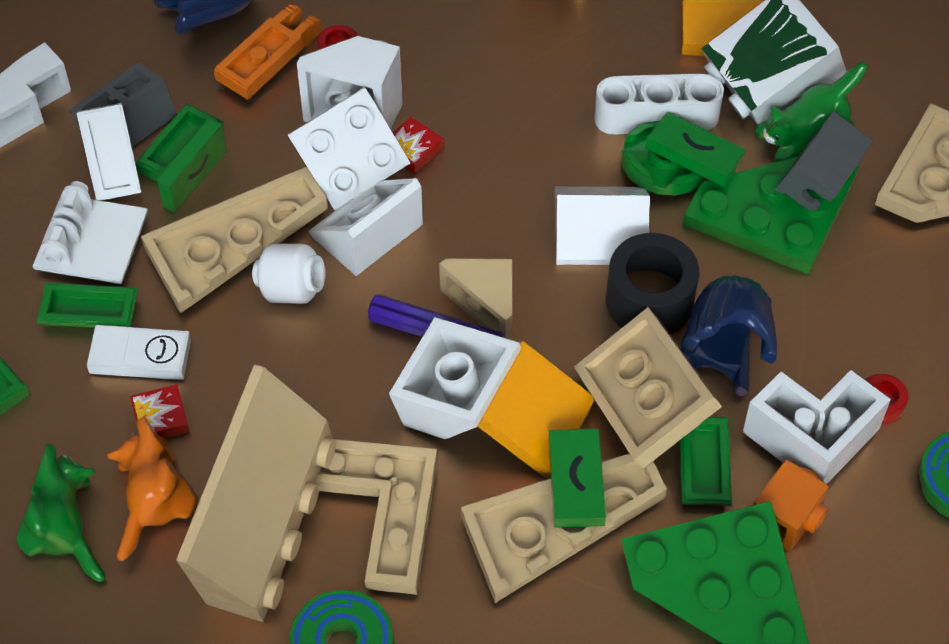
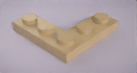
(404, 483)

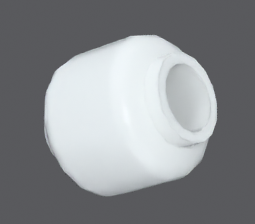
(289, 273)

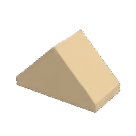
(480, 290)

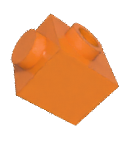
(796, 501)

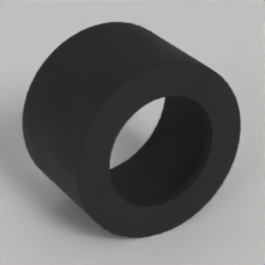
(659, 254)

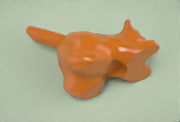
(153, 487)

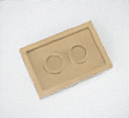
(646, 387)

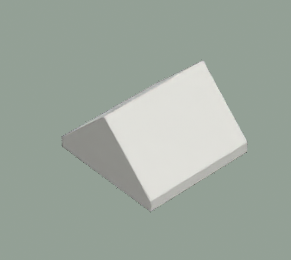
(596, 221)
(371, 223)

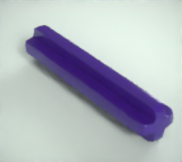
(411, 317)

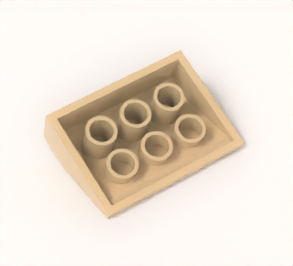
(256, 498)

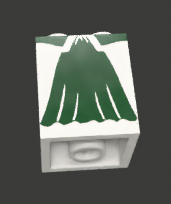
(772, 58)

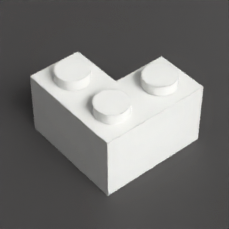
(812, 431)

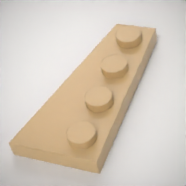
(225, 238)
(517, 533)

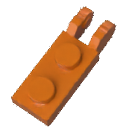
(267, 51)

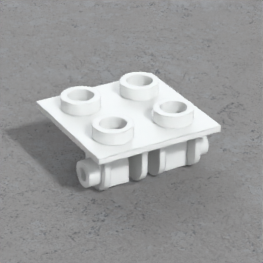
(349, 147)
(90, 237)

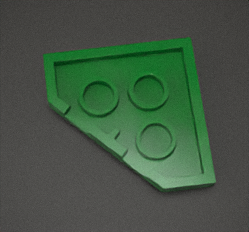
(763, 220)
(721, 576)

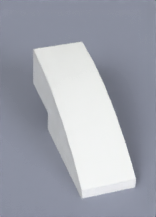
(27, 88)

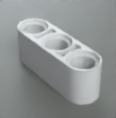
(640, 99)

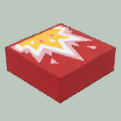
(418, 143)
(163, 410)

